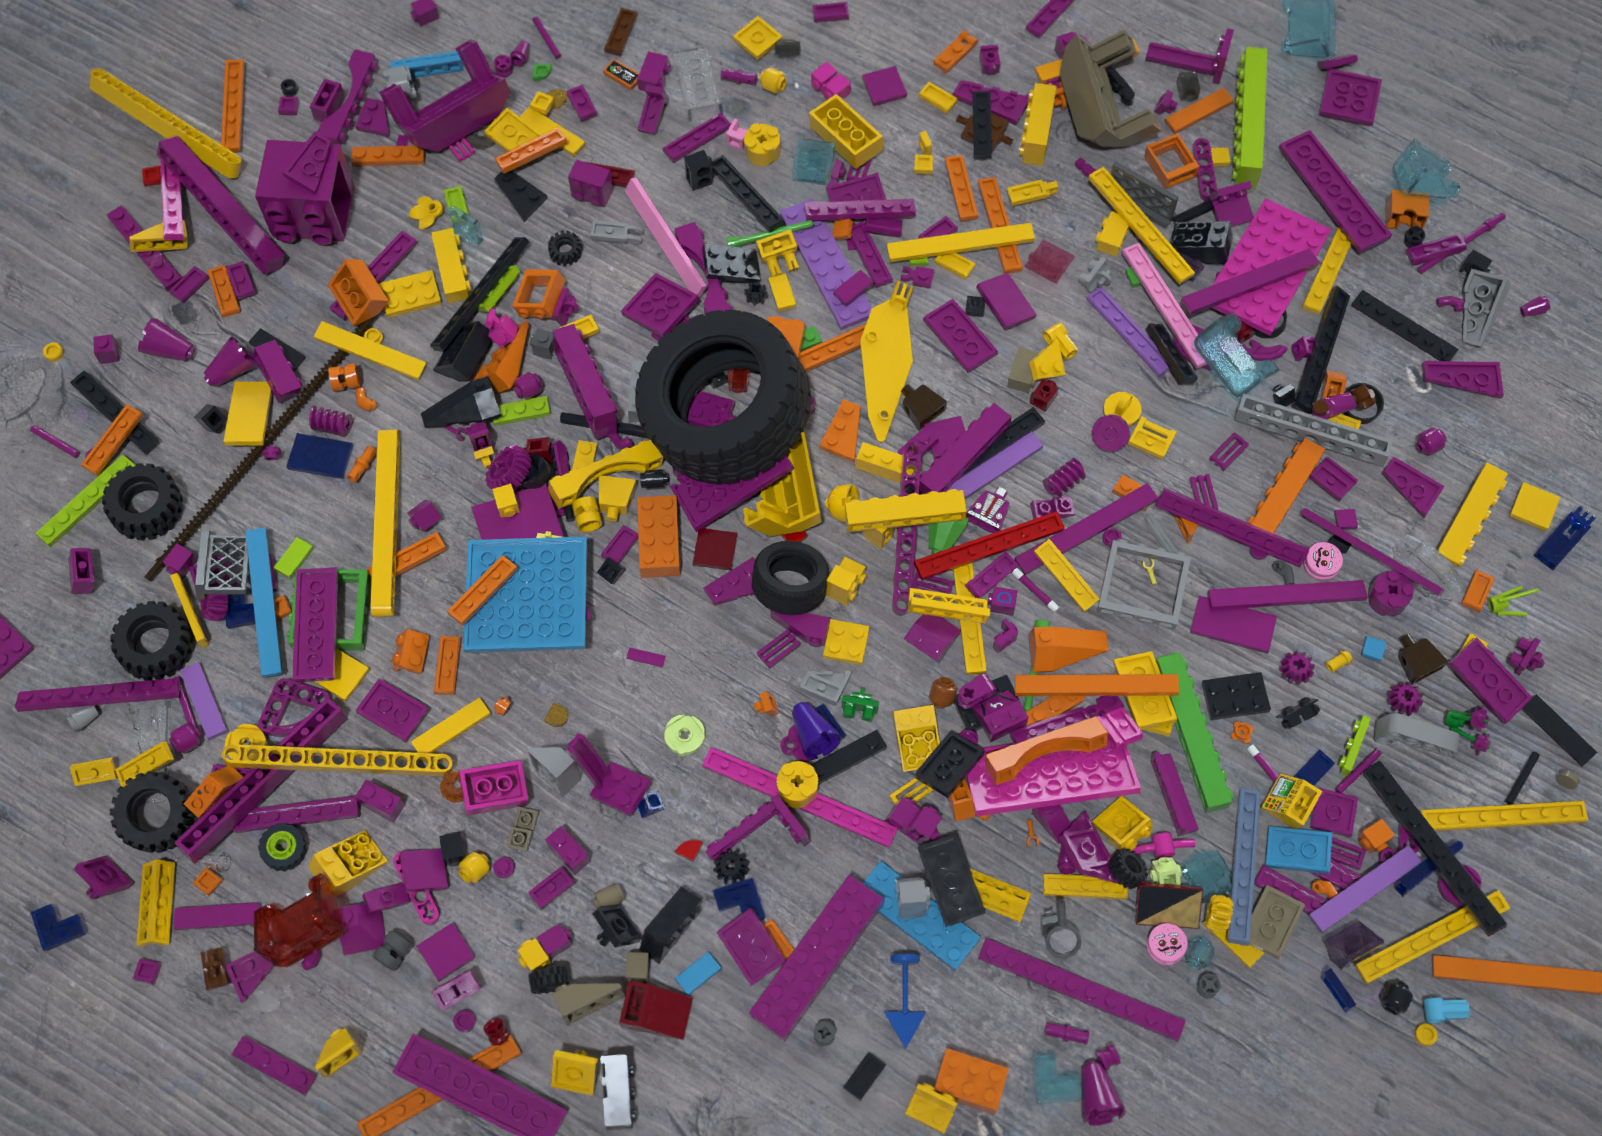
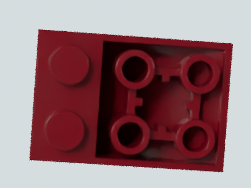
(655, 1010)

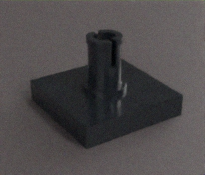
(616, 926)

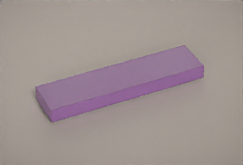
(203, 701)

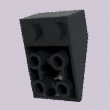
(1203, 240)

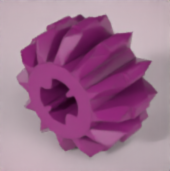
(214, 606)
(1305, 667)
(1400, 704)

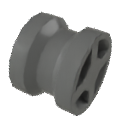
(1206, 982)
(824, 1038)

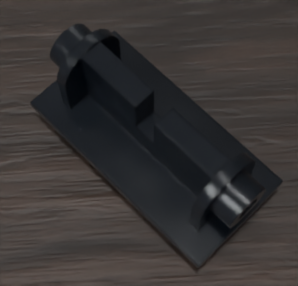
(1291, 714)

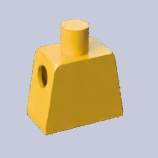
(616, 496)

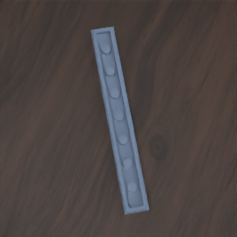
(1244, 866)

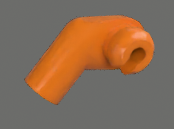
(364, 402)

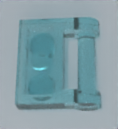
(469, 226)

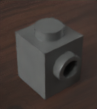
(542, 344)

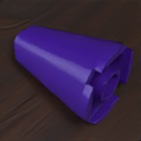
(814, 731)

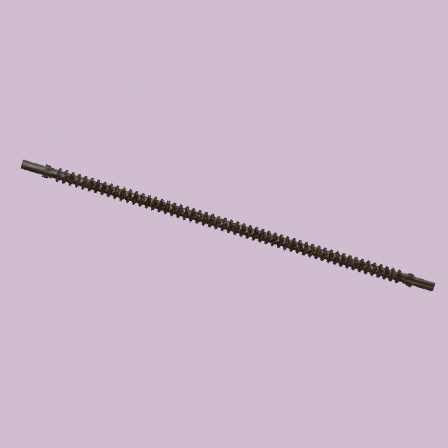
(256, 452)

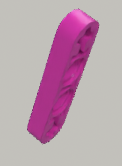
(422, 913)

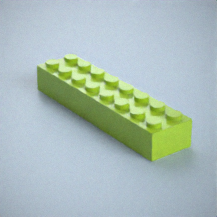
(1250, 116)

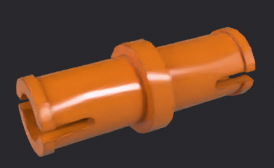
(361, 464)

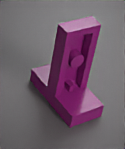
(652, 109)

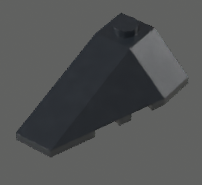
(468, 403)

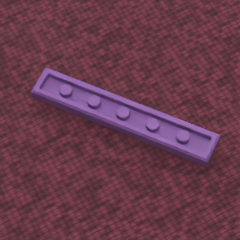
(1128, 330)
(998, 465)
(1364, 889)

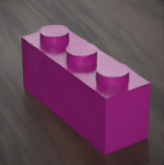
(277, 371)

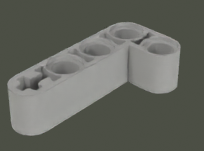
(1416, 733)

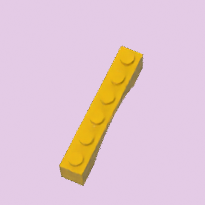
(568, 487)

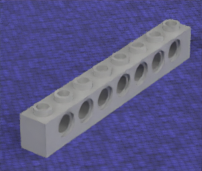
(1318, 430)

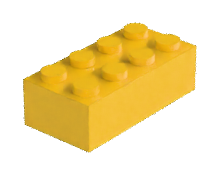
(1037, 124)
(847, 129)

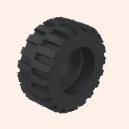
(130, 483)
(139, 621)
(127, 805)

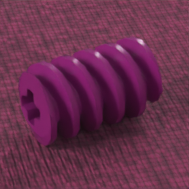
(330, 423)
(1064, 477)

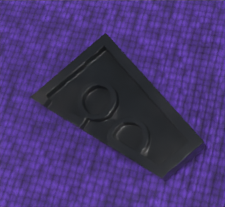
(520, 193)

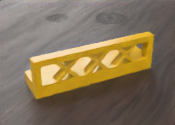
(946, 608)
(1000, 901)
(157, 903)

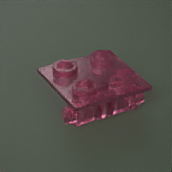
(1049, 261)

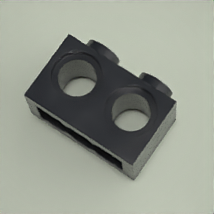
(698, 170)

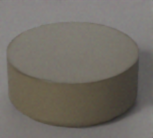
(1568, 779)

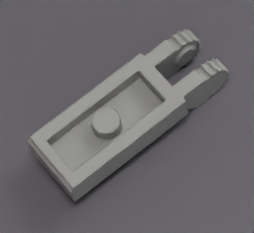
(615, 232)

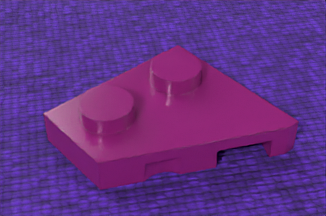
(248, 973)

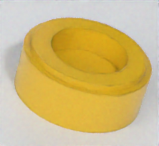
(53, 352)
(1425, 1035)

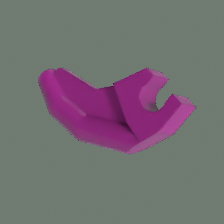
(1262, 353)

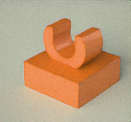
(766, 705)

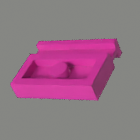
(1120, 727)

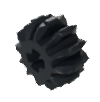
(739, 863)

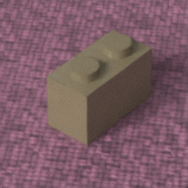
(1021, 375)

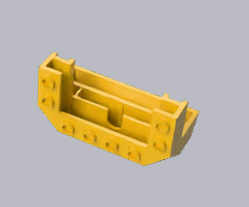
(790, 501)

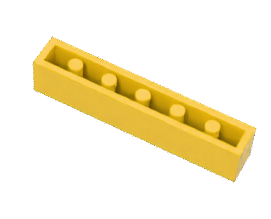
(905, 510)
(1472, 513)

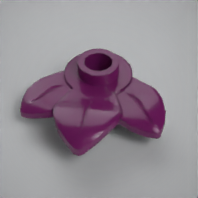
(796, 751)

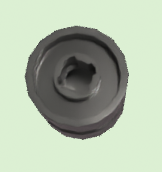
(393, 943)

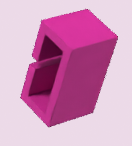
(824, 81)

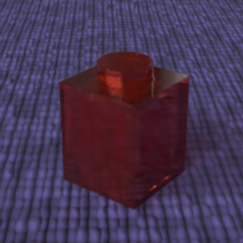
(738, 380)

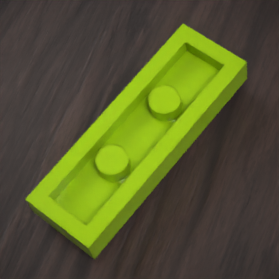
(499, 289)
(523, 410)
(1353, 745)

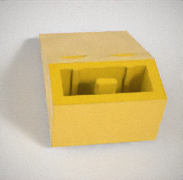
(915, 735)
(348, 862)

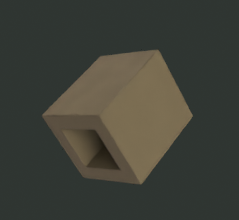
(637, 967)

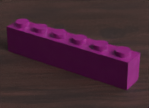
(965, 450)

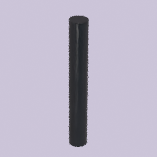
(1522, 778)

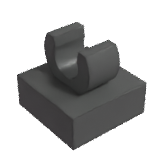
(1048, 920)

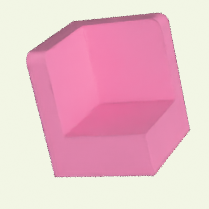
(735, 135)

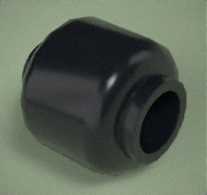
(1396, 998)

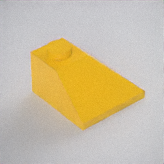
(337, 1052)

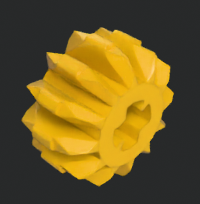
(1219, 913)

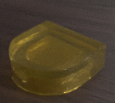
(560, 97)
(556, 716)

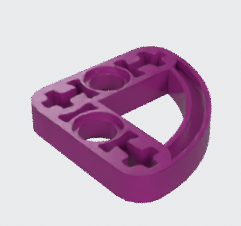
(285, 698)

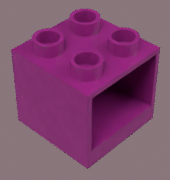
(293, 210)

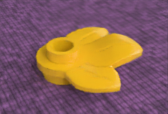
(425, 213)

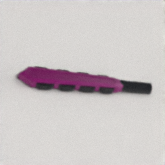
(561, 466)

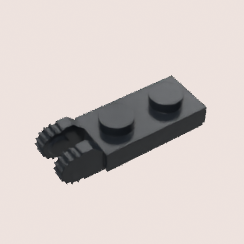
(1120, 86)

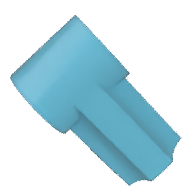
(1440, 1010)

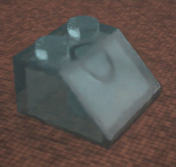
(1209, 872)

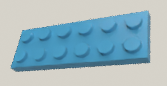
(947, 944)

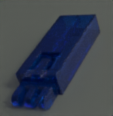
(1558, 545)
(1421, 872)

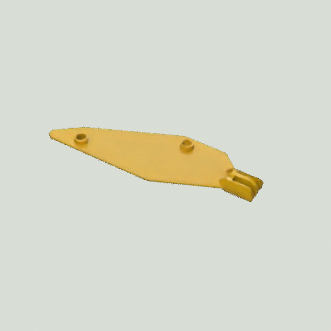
(886, 358)

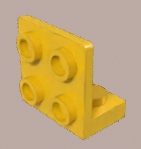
(931, 1108)

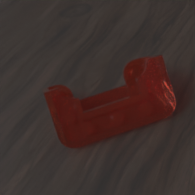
(300, 928)

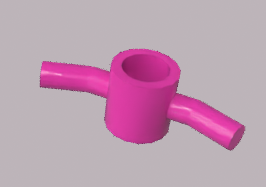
(1164, 845)

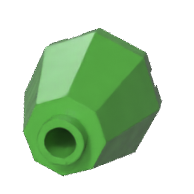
(945, 534)

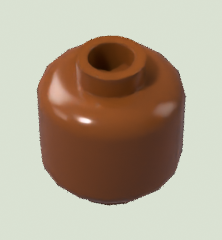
(943, 692)

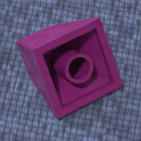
(362, 930)

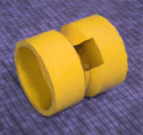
(587, 514)

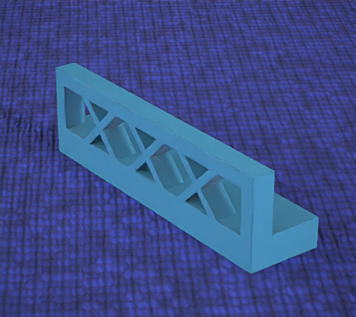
(431, 64)

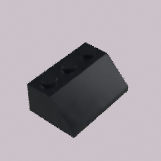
(464, 352)

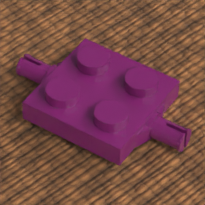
(710, 410)

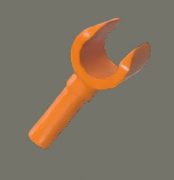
(1031, 834)

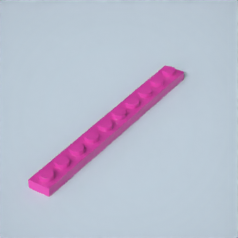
(821, 806)

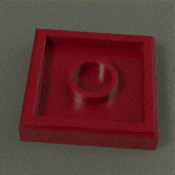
(715, 549)

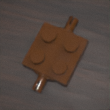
(998, 128)

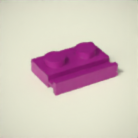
(1333, 479)

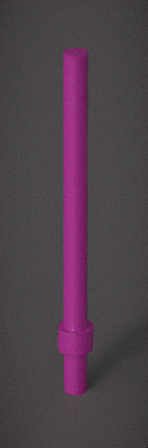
(1488, 225)

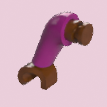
(1340, 403)

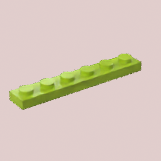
(80, 505)

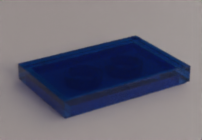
(320, 456)

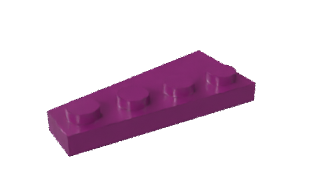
(1467, 376)

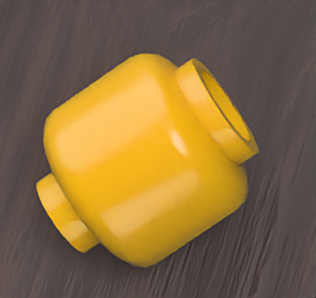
(773, 80)
(473, 867)

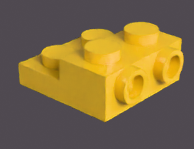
(1123, 824)

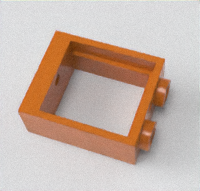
(1178, 175)
(538, 277)
(213, 789)

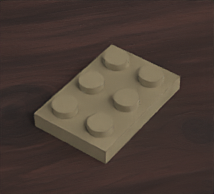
(1274, 921)

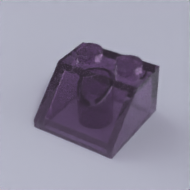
(1352, 944)

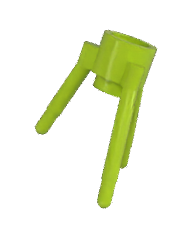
(1498, 603)

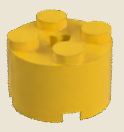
(762, 144)
(795, 773)

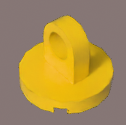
(1123, 405)

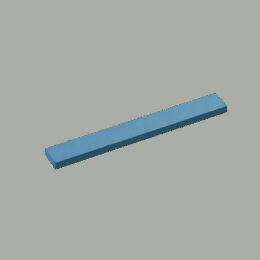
(263, 603)

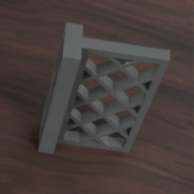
(1157, 212)
(207, 564)

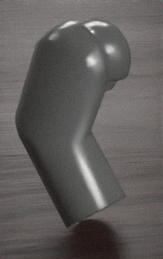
(1284, 570)

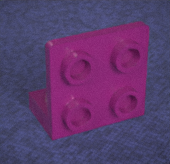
(1232, 204)

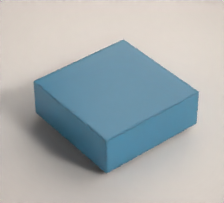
(1373, 649)

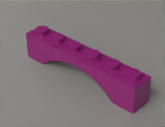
(337, 125)
(691, 241)

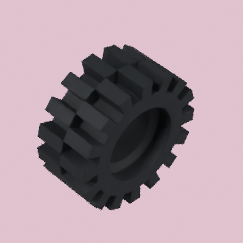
(565, 239)
(1128, 868)
(547, 979)

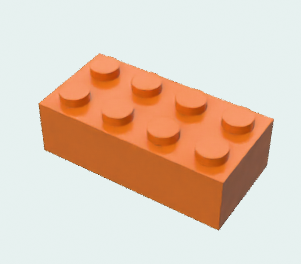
(658, 536)

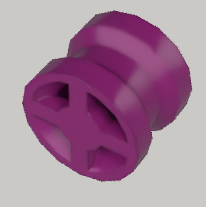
(505, 62)
(1107, 1057)

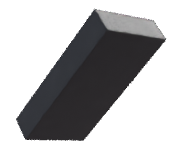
(864, 1076)

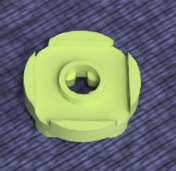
(687, 724)

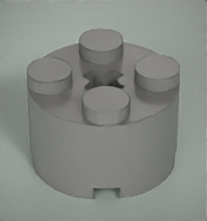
(402, 77)

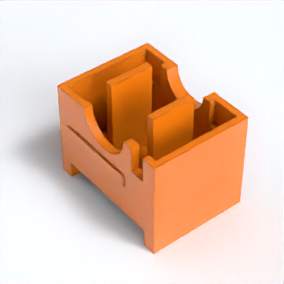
(1406, 210)

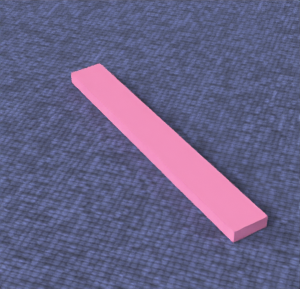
(665, 237)
(1164, 301)

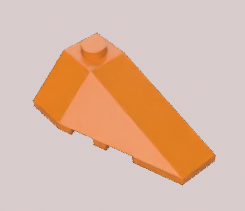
(505, 362)
(1059, 647)

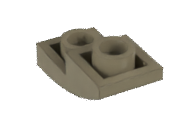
(523, 829)

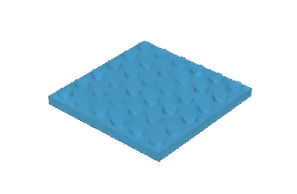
(538, 604)

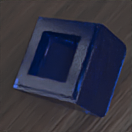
(650, 804)

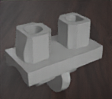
(1098, 275)

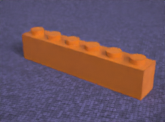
(1287, 486)

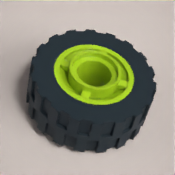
(285, 859)

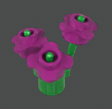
(1479, 720)

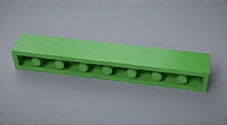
(1196, 739)

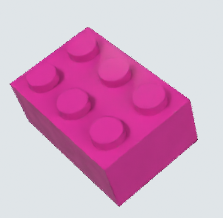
(493, 788)

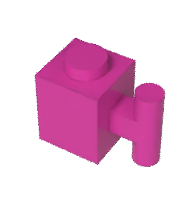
(502, 329)

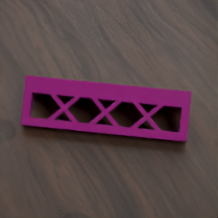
(1174, 794)

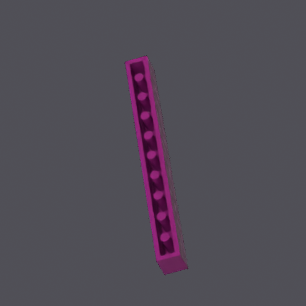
(220, 205)
(257, 784)

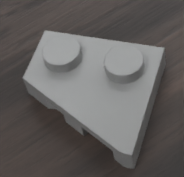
(825, 685)

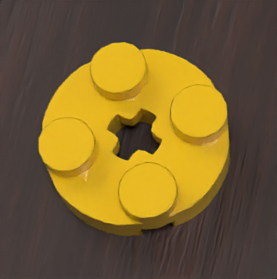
(243, 733)

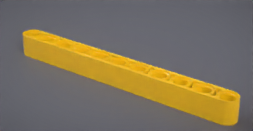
(164, 122)
(385, 523)
(329, 754)

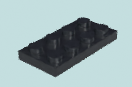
(951, 880)

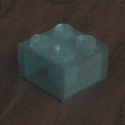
(813, 161)

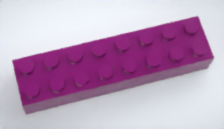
(816, 958)

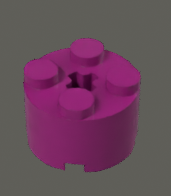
(1390, 593)

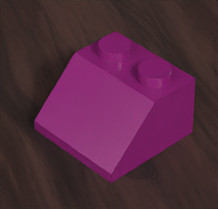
(932, 636)

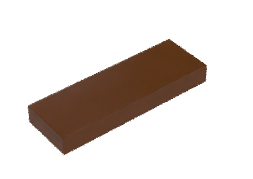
(621, 32)

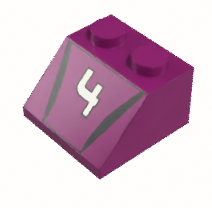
(1000, 715)

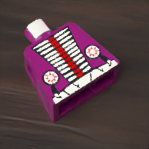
(989, 510)

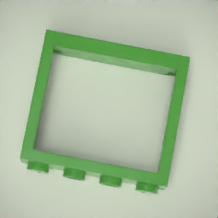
(363, 579)

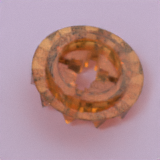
(447, 790)

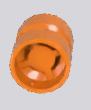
(350, 374)

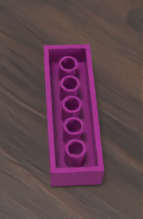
(585, 381)

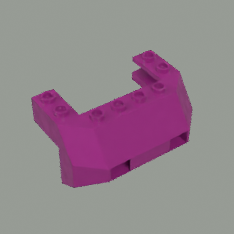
(456, 112)

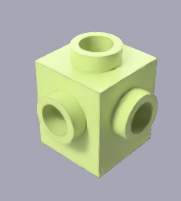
(1165, 871)

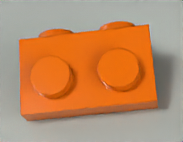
(410, 651)

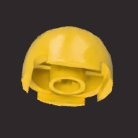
(838, 497)

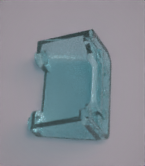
(1310, 28)
(1424, 173)
(1229, 357)

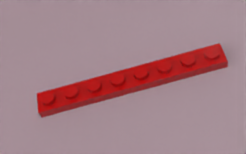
(989, 545)

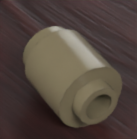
(608, 896)

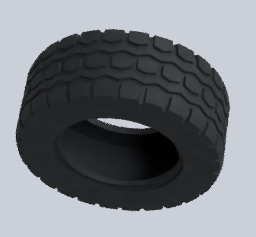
(696, 354)

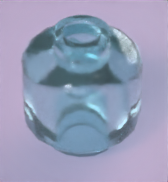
(1199, 953)

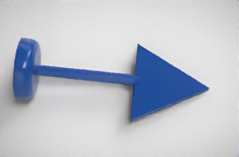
(905, 1022)

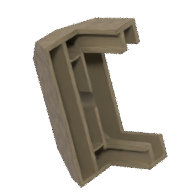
(1092, 97)

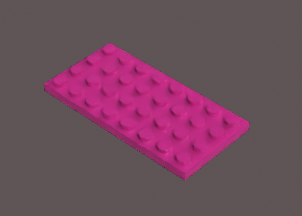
(1270, 237)
(1055, 780)

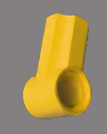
(1059, 332)

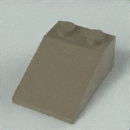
(584, 999)

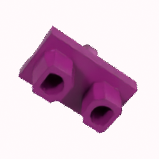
(565, 307)
(1521, 662)

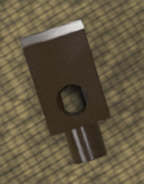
(922, 405)
(1420, 659)

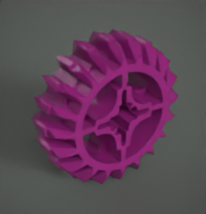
(508, 468)

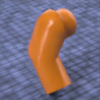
(1325, 888)

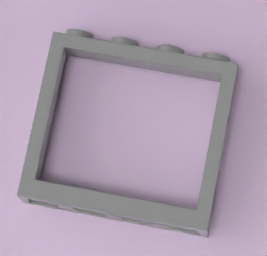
(1139, 614)

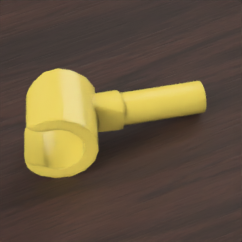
(1150, 570)

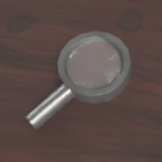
(1062, 938)

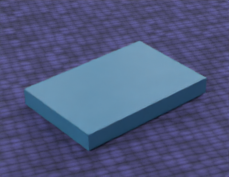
(1299, 850)

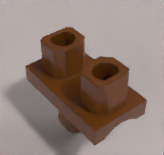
(214, 968)

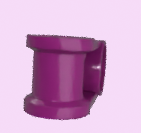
(979, 690)

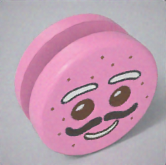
(1323, 561)
(1166, 944)

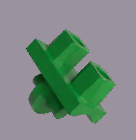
(859, 702)

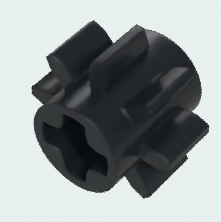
(755, 293)

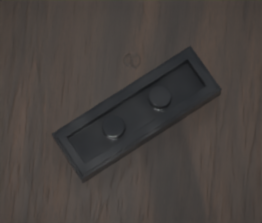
(262, 337)

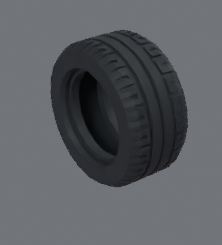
(790, 557)

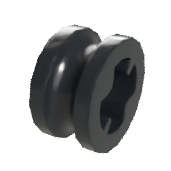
(292, 91)

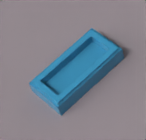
(698, 973)

